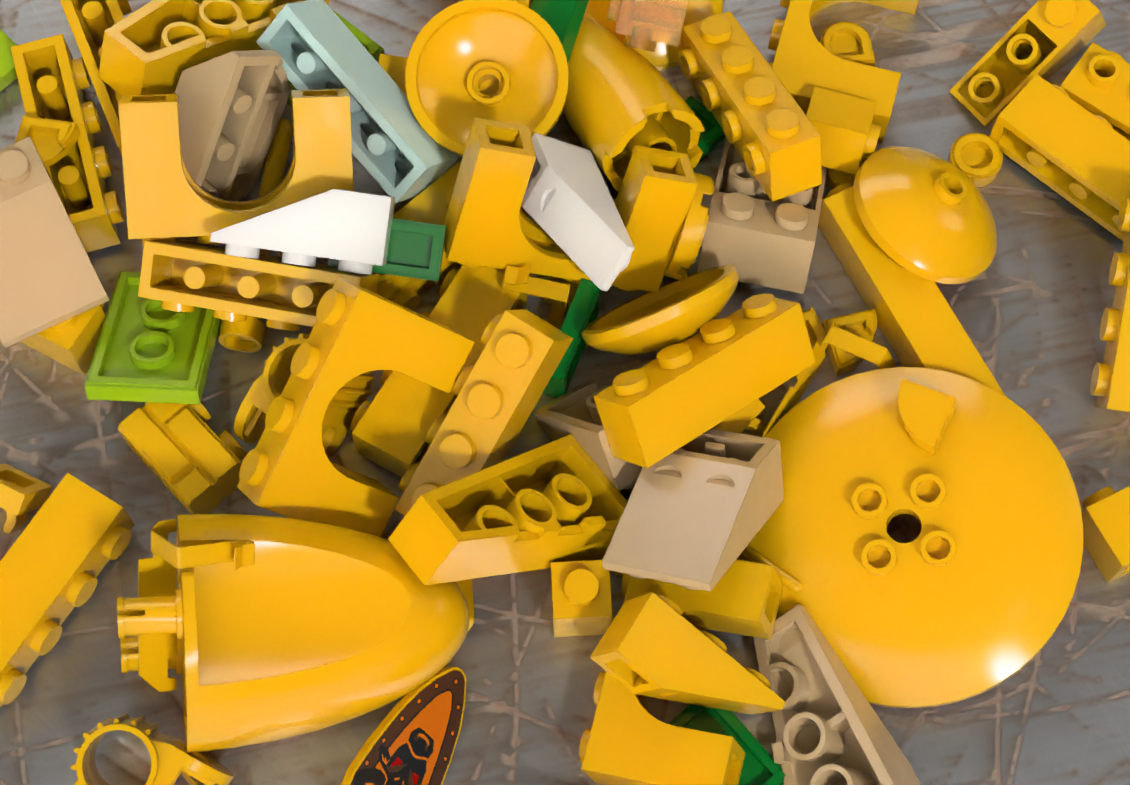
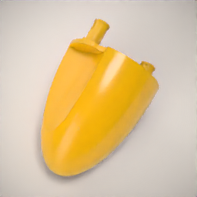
(299, 638)

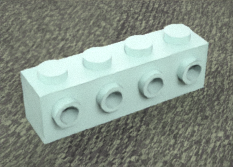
(384, 132)

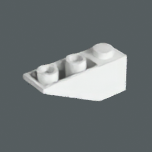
(577, 210)
(328, 225)

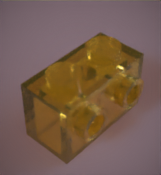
(648, 21)

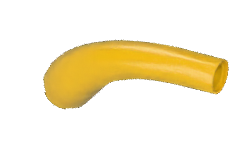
(624, 102)

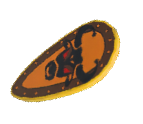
(415, 737)

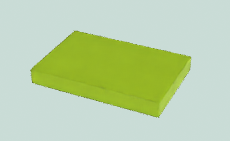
(150, 350)

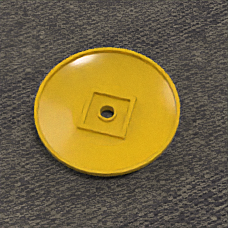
(993, 547)

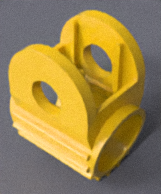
(338, 417)
(166, 753)

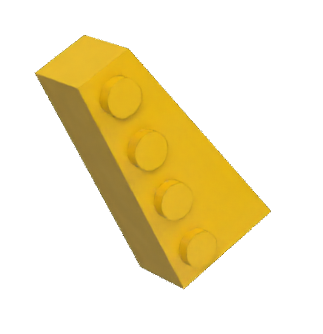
(167, 36)
(512, 517)

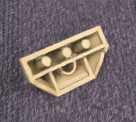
(230, 119)

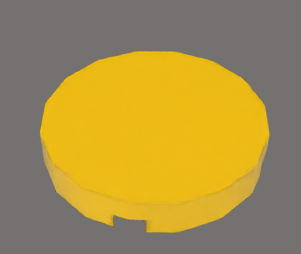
(691, 232)

